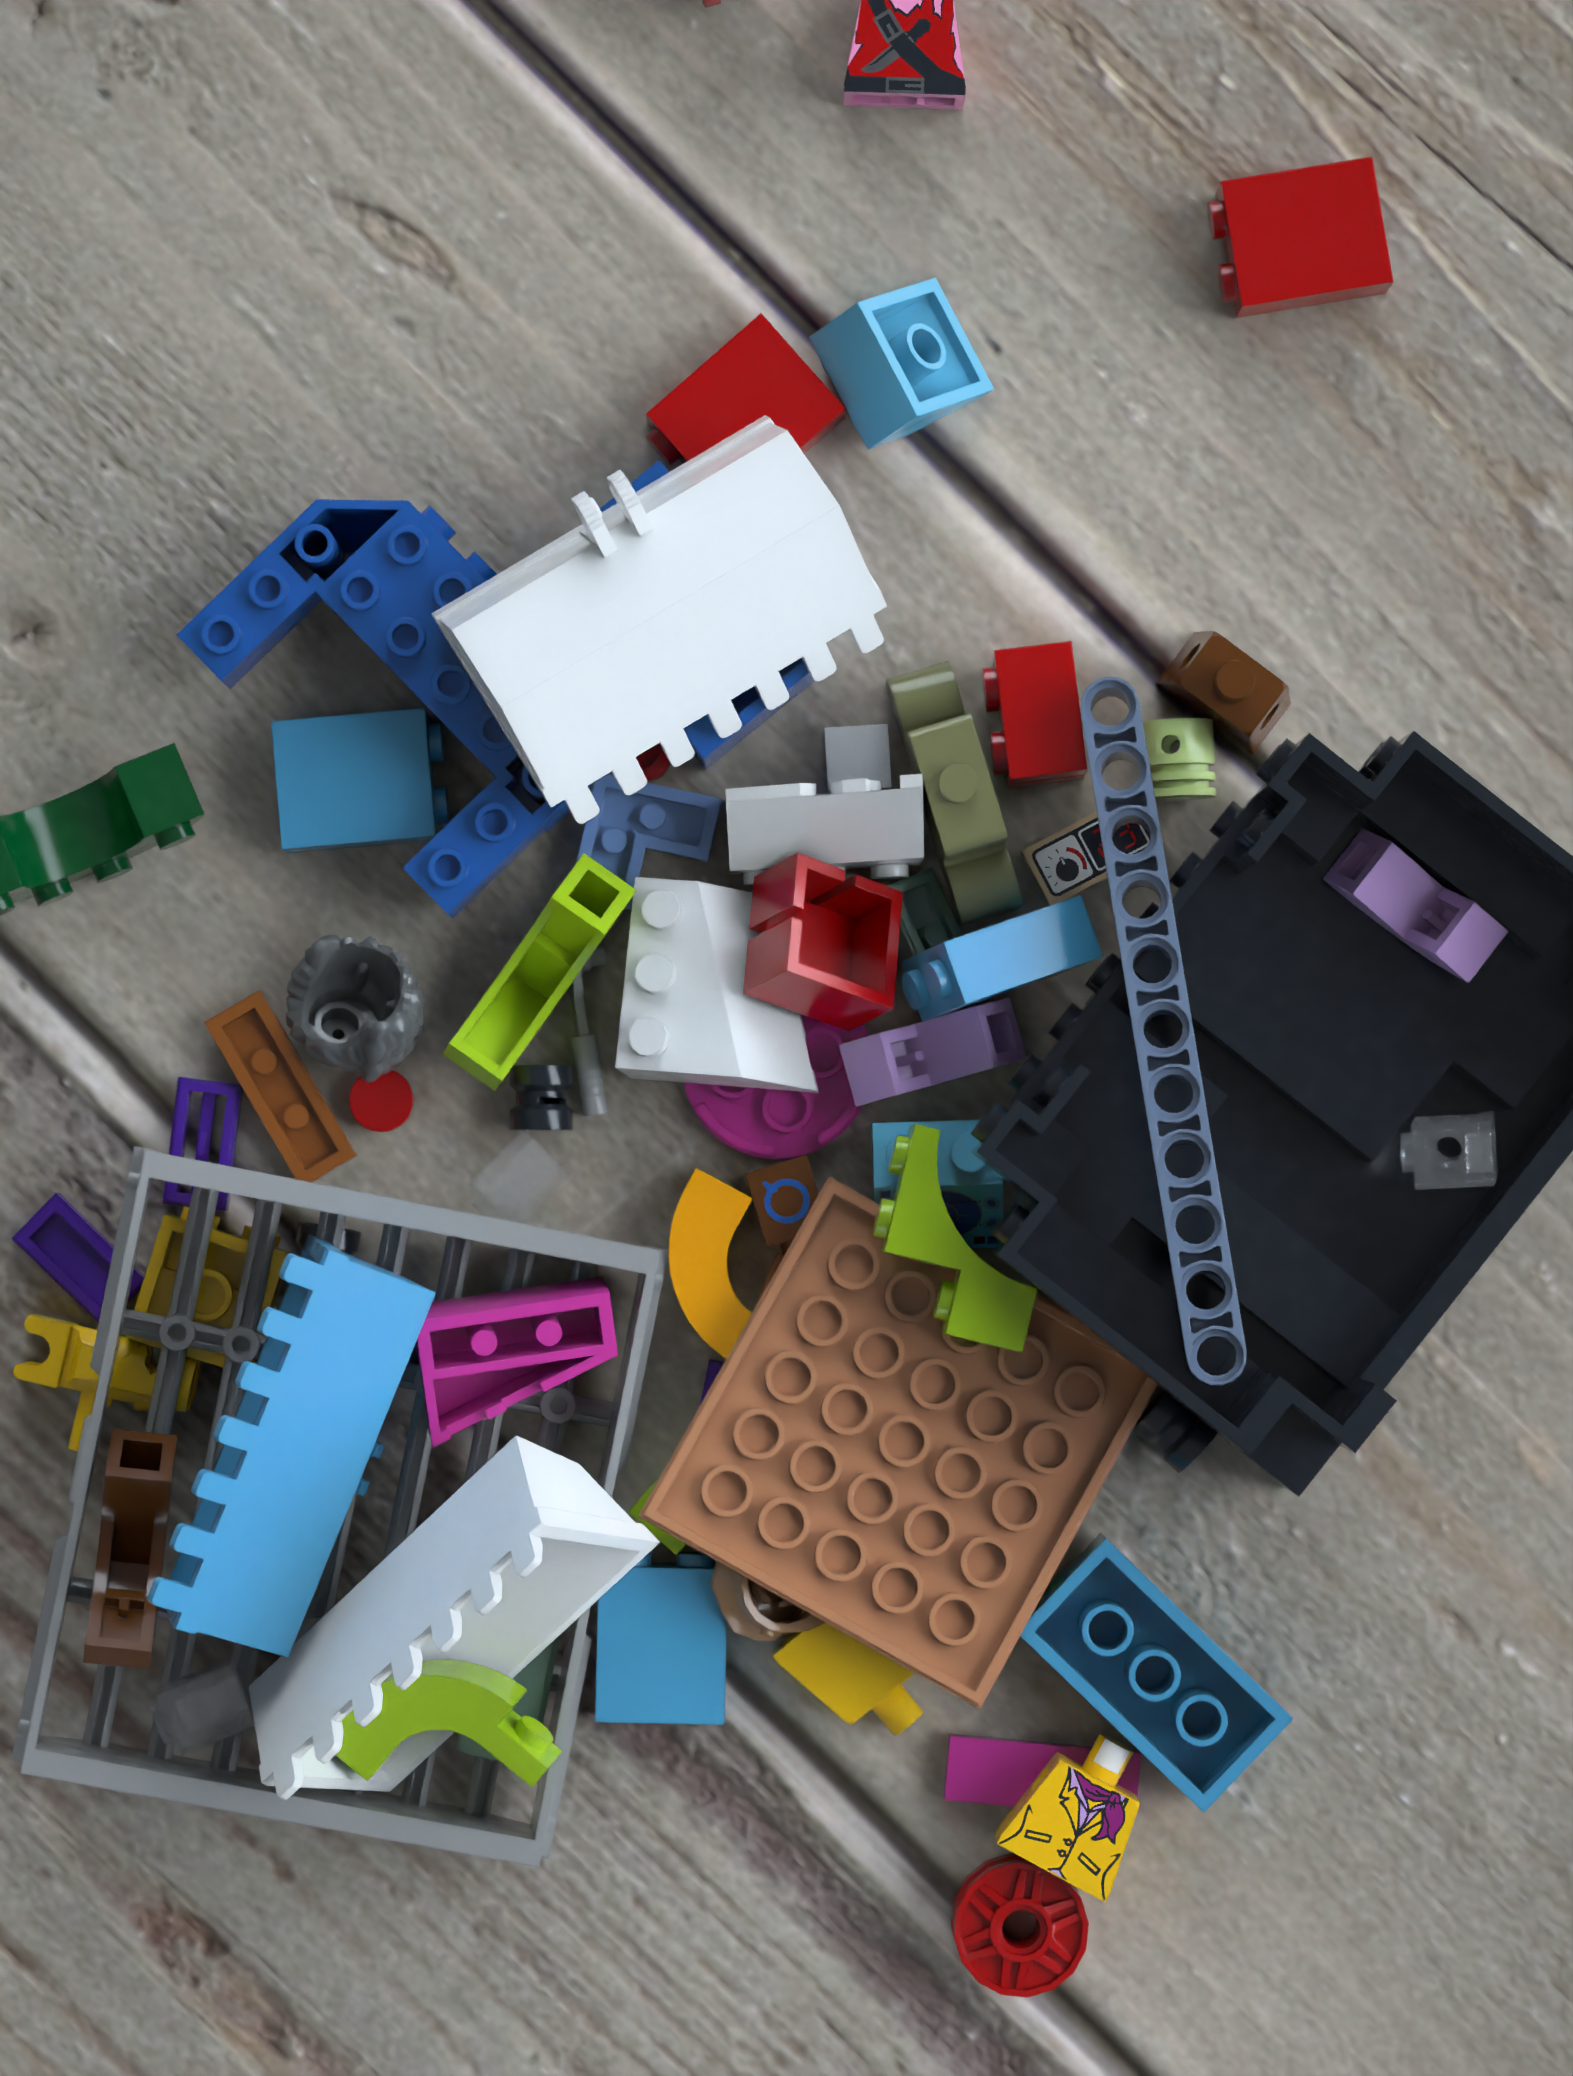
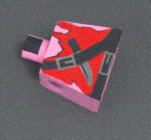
(905, 56)

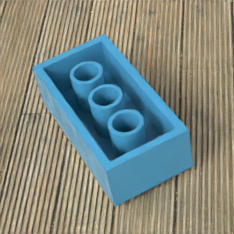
(1153, 1673)

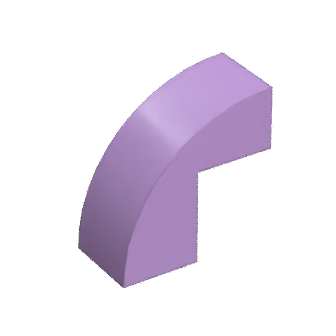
(1415, 906)
(932, 1051)

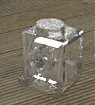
(1472, 1168)

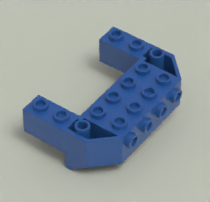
(385, 576)

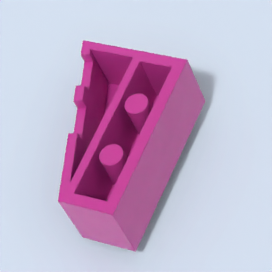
(508, 1345)

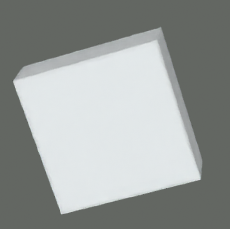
(858, 753)

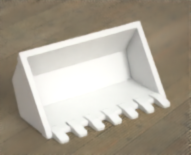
(664, 613)
(474, 1583)

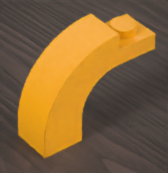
(698, 1259)

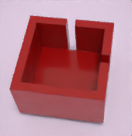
(1037, 715)
(825, 955)

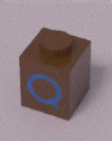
(782, 1198)

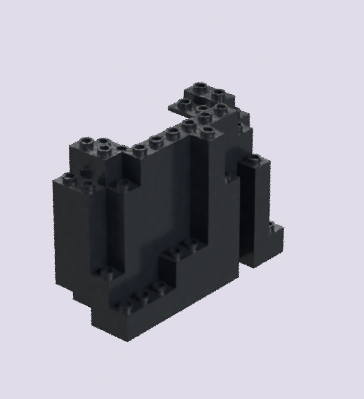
(1312, 1064)

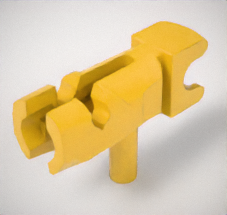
(70, 1368)

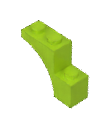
(539, 972)
(916, 1226)

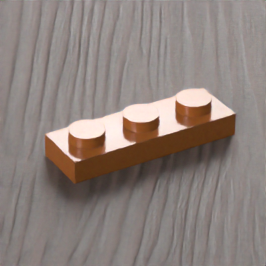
(281, 1088)

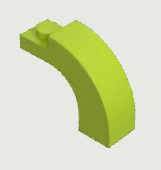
(455, 1699)

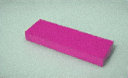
(1003, 1769)

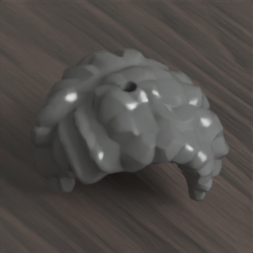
(355, 1005)

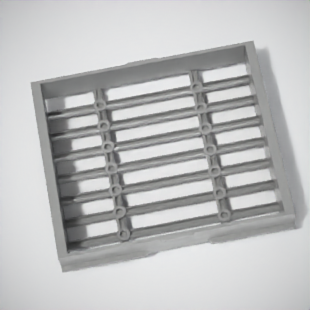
(220, 1781)

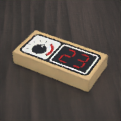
(1075, 857)

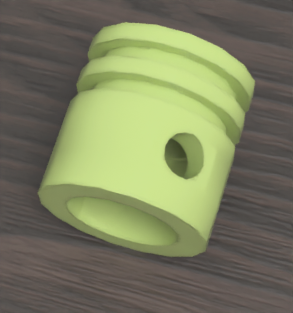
(1185, 772)

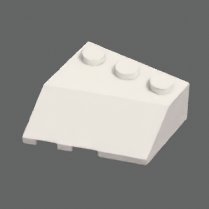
(847, 828)
(686, 996)

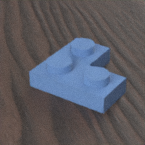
(648, 819)

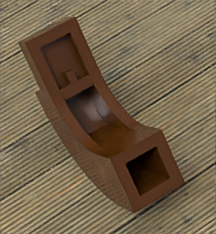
(130, 1548)

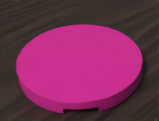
(785, 1121)

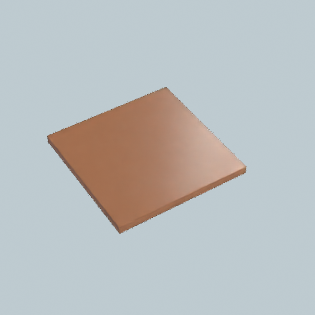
(892, 1467)

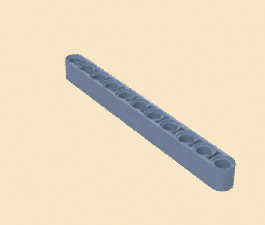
(1169, 998)

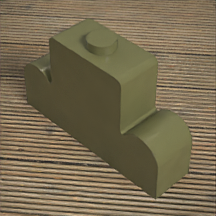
(956, 793)

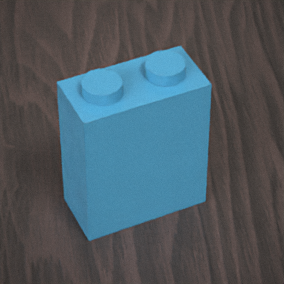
(358, 780)
(1000, 959)
(662, 1645)

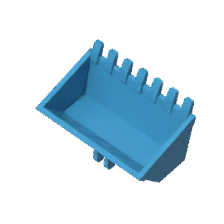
(293, 1449)

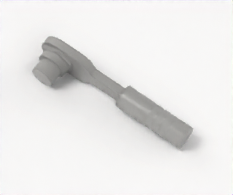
(585, 1045)

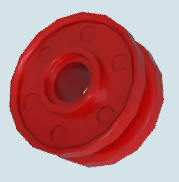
(1025, 1964)

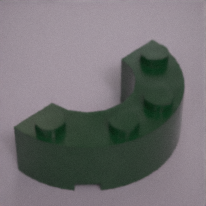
(96, 828)

